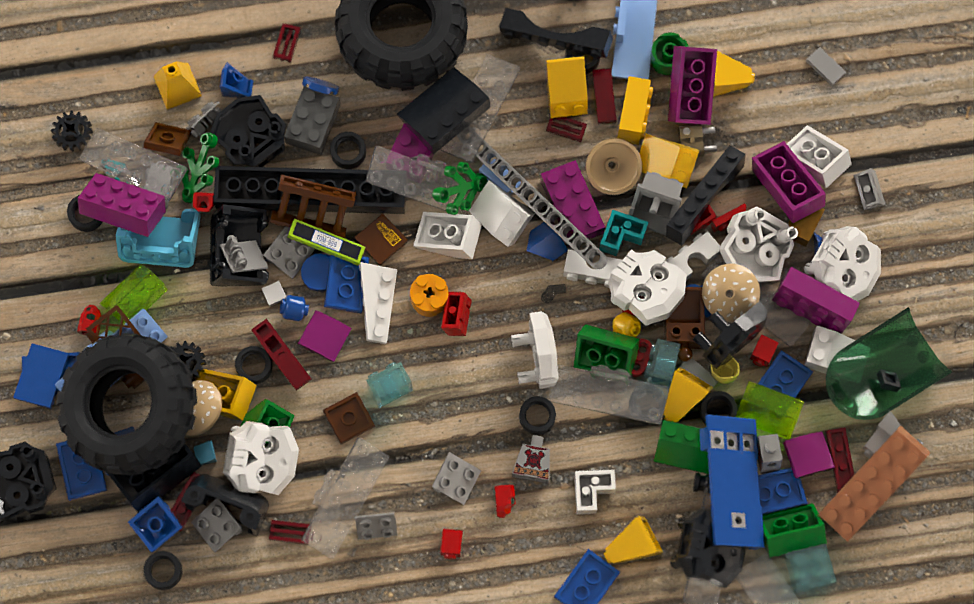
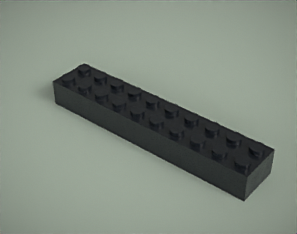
(259, 189)

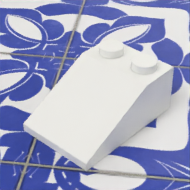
(820, 155)
(501, 214)
(448, 234)
(823, 347)

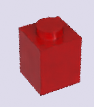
(763, 351)
(451, 543)

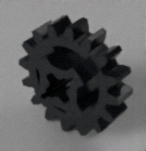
(76, 124)
(192, 359)

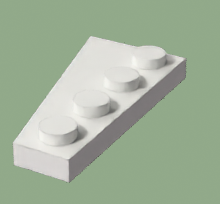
(378, 295)

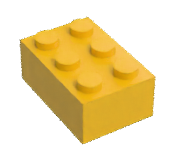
(635, 110)

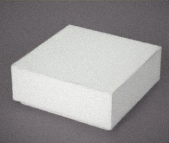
(274, 293)

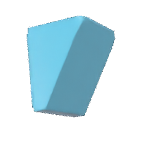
(205, 453)

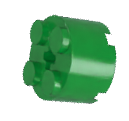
(661, 47)

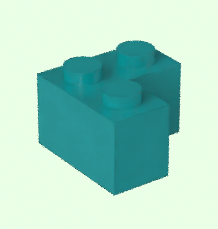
(621, 228)

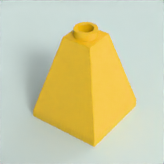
(731, 75)
(176, 84)
(684, 394)
(633, 543)

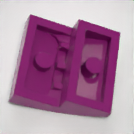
(324, 336)
(808, 454)

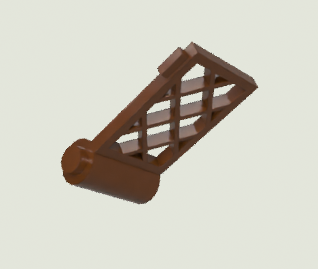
(129, 380)

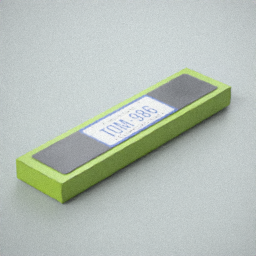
(326, 242)

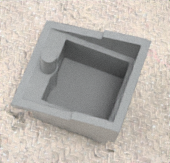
(656, 201)
(882, 433)

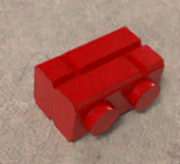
(456, 314)

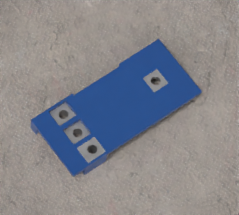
(733, 481)

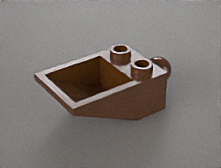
(686, 322)

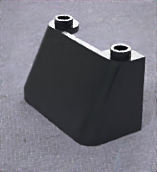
(245, 225)
(205, 486)

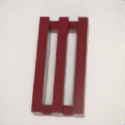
(282, 57)
(566, 134)
(285, 531)

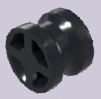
(700, 482)

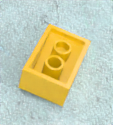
(567, 87)
(668, 158)
(234, 390)

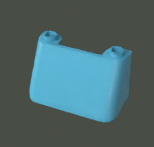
(169, 244)

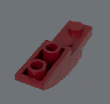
(281, 354)

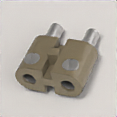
(693, 137)

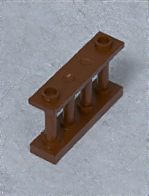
(307, 190)

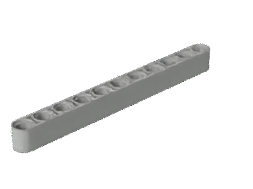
(537, 203)

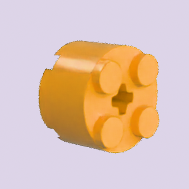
(421, 288)

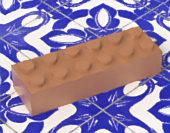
(874, 483)

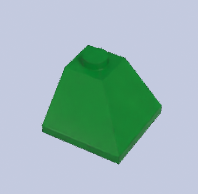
(269, 414)

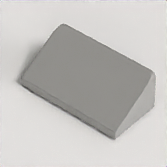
(869, 189)

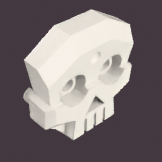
(776, 241)
(838, 258)
(637, 278)
(543, 349)
(276, 460)

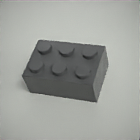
(312, 120)

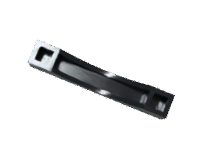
(591, 41)
(690, 212)

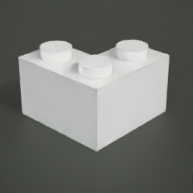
(588, 485)

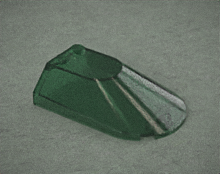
(891, 347)

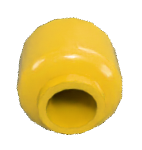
(626, 324)

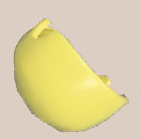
(726, 373)

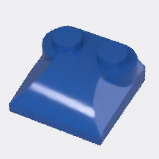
(155, 524)

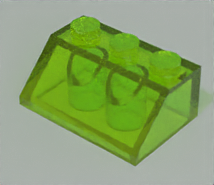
(135, 293)
(771, 409)

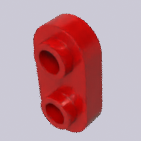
(642, 358)

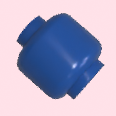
(293, 308)

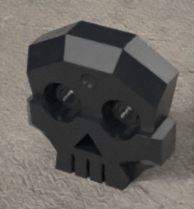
(239, 121)
(732, 336)
(34, 494)
(698, 551)

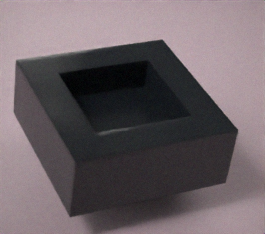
(888, 380)

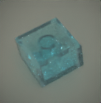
(663, 362)
(389, 384)
(810, 569)

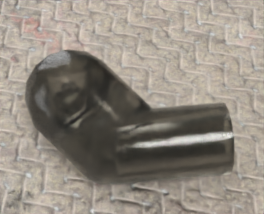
(551, 291)

